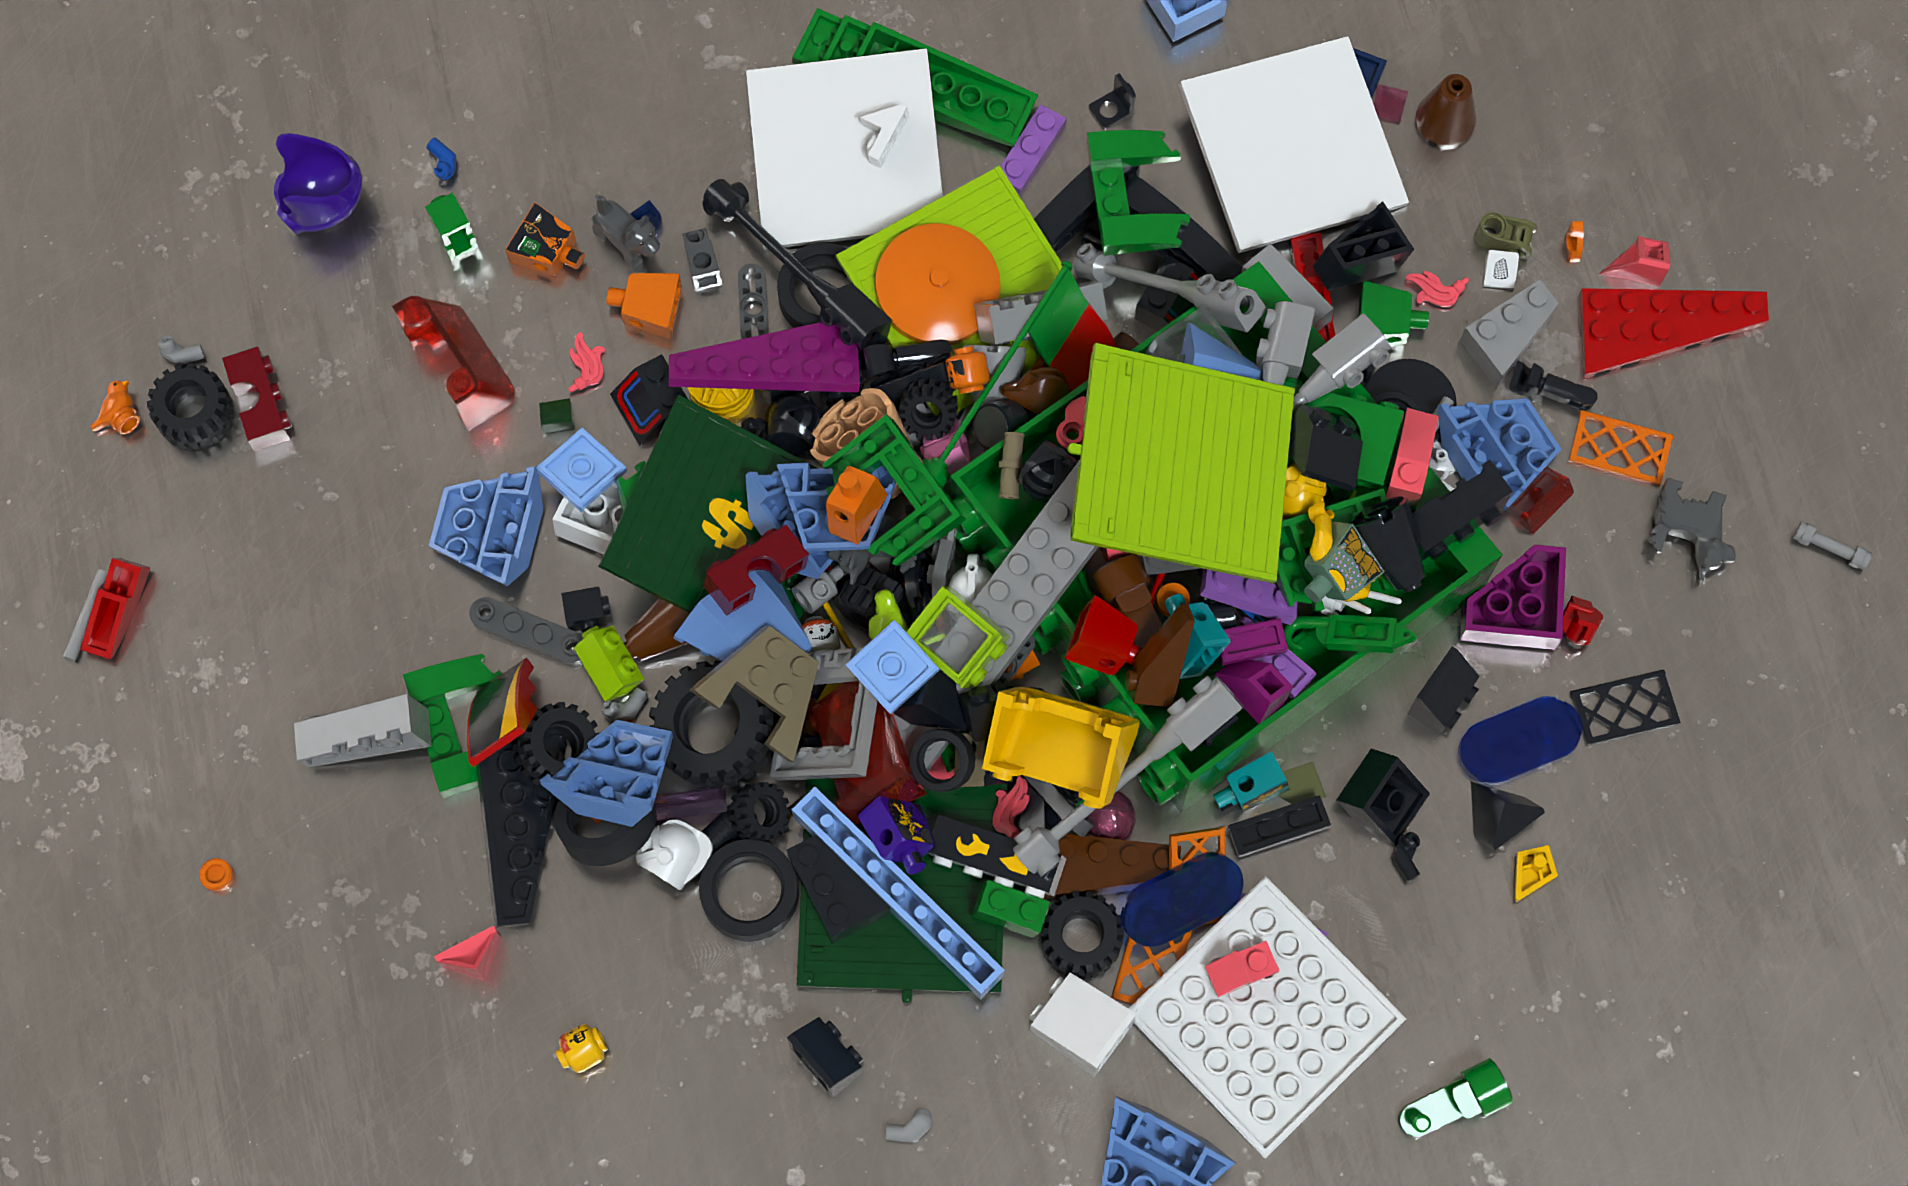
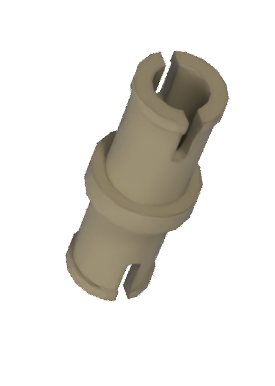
(1011, 465)

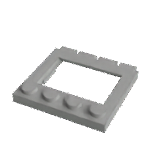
(834, 760)

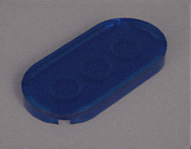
(1520, 740)
(1182, 899)

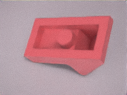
(1241, 968)

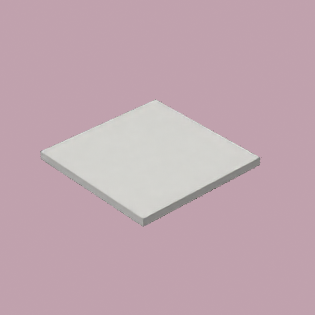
(1292, 144)
(813, 146)
(1274, 1044)

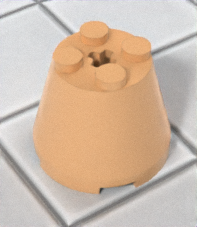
(848, 420)

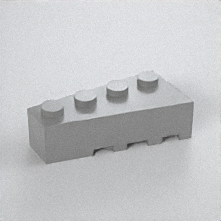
(1005, 317)
(363, 732)

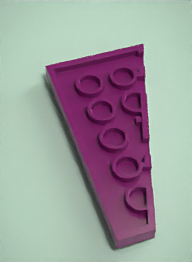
(787, 359)

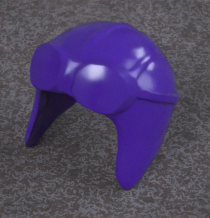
(317, 184)

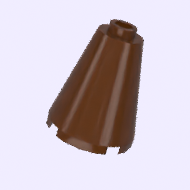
(1447, 112)
(655, 631)

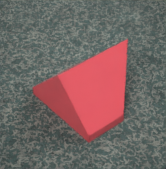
(1642, 262)
(473, 955)

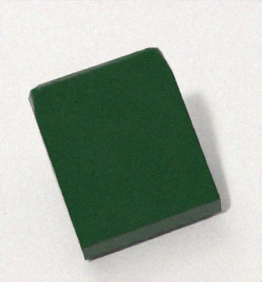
(556, 415)

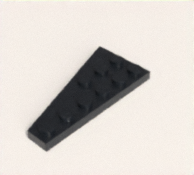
(515, 829)

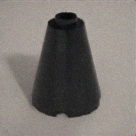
(1393, 541)

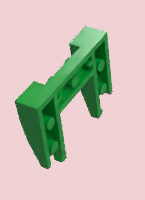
(1118, 229)
(935, 510)
(1298, 535)
(432, 689)

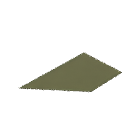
(1303, 783)

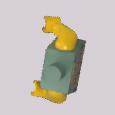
(1338, 560)

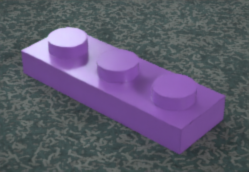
(1032, 146)
(1247, 594)

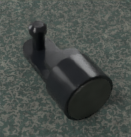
(999, 417)

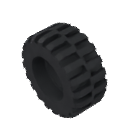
(728, 764)

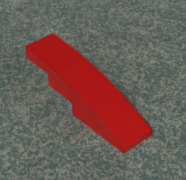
(1305, 252)

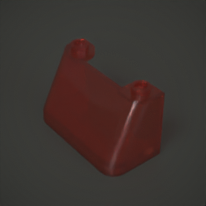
(481, 384)
(888, 765)

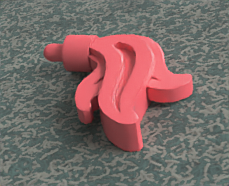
(1434, 291)
(589, 362)
(1009, 807)

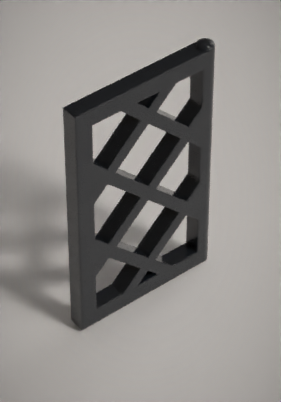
(1616, 731)

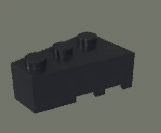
(1364, 251)

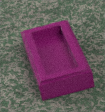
(1254, 641)

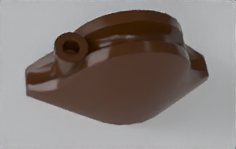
(1037, 389)

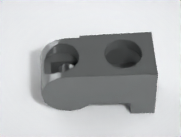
(701, 259)

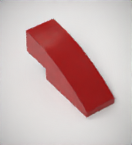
(114, 607)

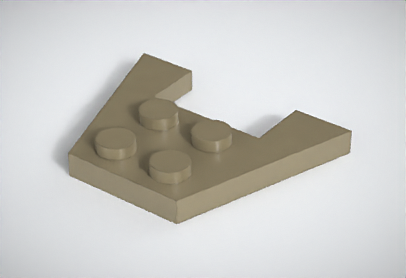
(775, 675)

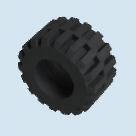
(178, 386)
(858, 602)
(552, 717)
(1094, 910)

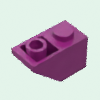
(1257, 687)

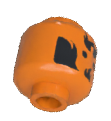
(967, 370)

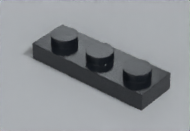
(1279, 826)

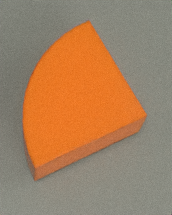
(1574, 241)

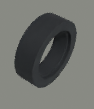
(810, 256)
(605, 849)
(742, 851)

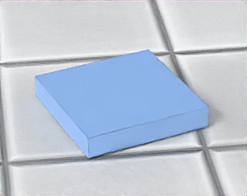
(581, 469)
(892, 667)

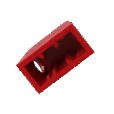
(1103, 638)

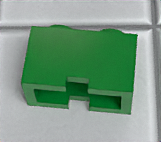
(451, 226)
(1010, 909)

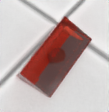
(1541, 499)

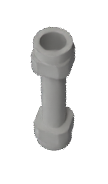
(1807, 534)

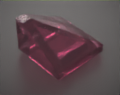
(1390, 101)

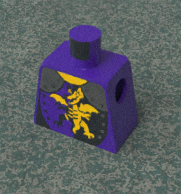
(898, 831)

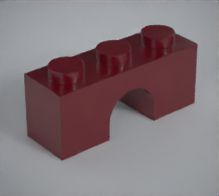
(265, 422)
(775, 552)

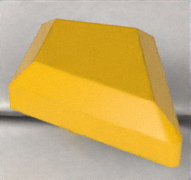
(1533, 870)

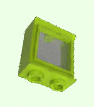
(958, 637)

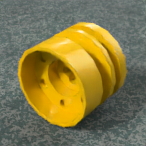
(726, 403)

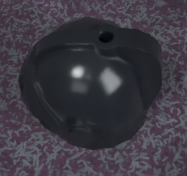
(792, 422)
(1045, 471)

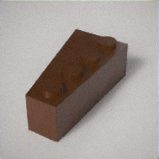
(1108, 865)

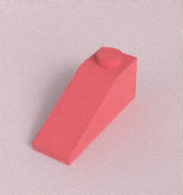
(1412, 456)

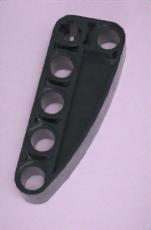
(1072, 209)
(1198, 247)

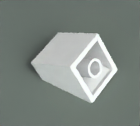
(1081, 1023)

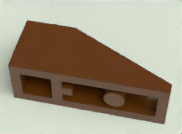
(1161, 661)

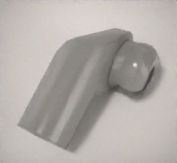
(176, 353)
(624, 710)
(912, 1130)

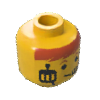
(581, 1048)

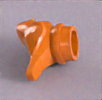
(117, 410)

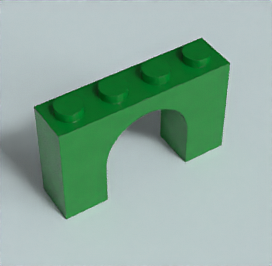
(1376, 425)

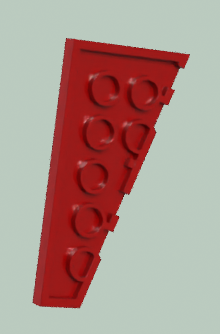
(1650, 323)

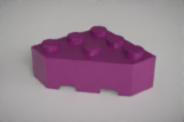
(1520, 603)

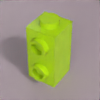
(608, 662)

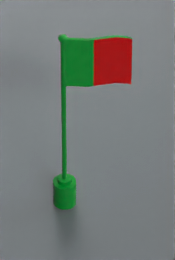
(1064, 334)

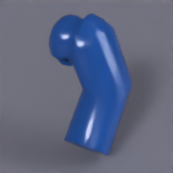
(446, 159)

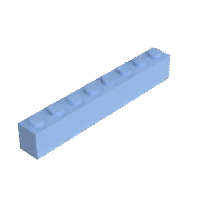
(903, 896)

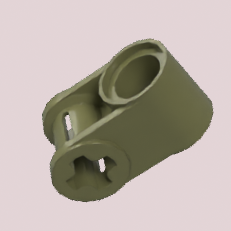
(1507, 235)

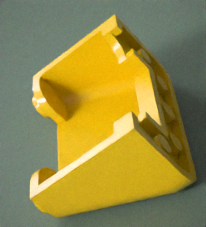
(1059, 743)

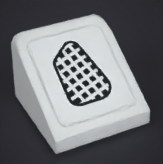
(1500, 269)

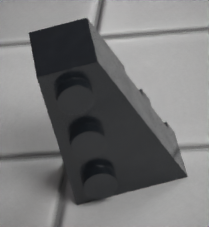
(1461, 511)
(835, 890)

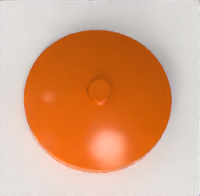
(933, 280)

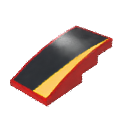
(500, 712)

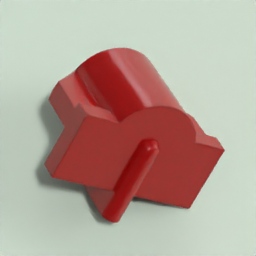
(1580, 621)

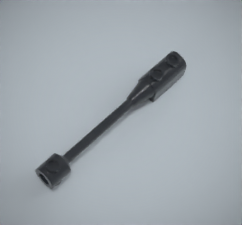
(846, 307)

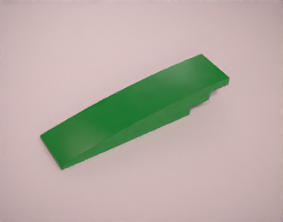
(960, 92)

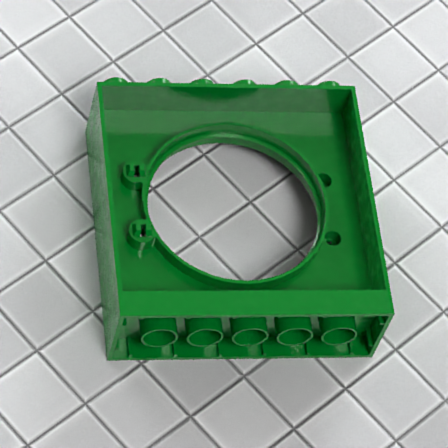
(1184, 775)

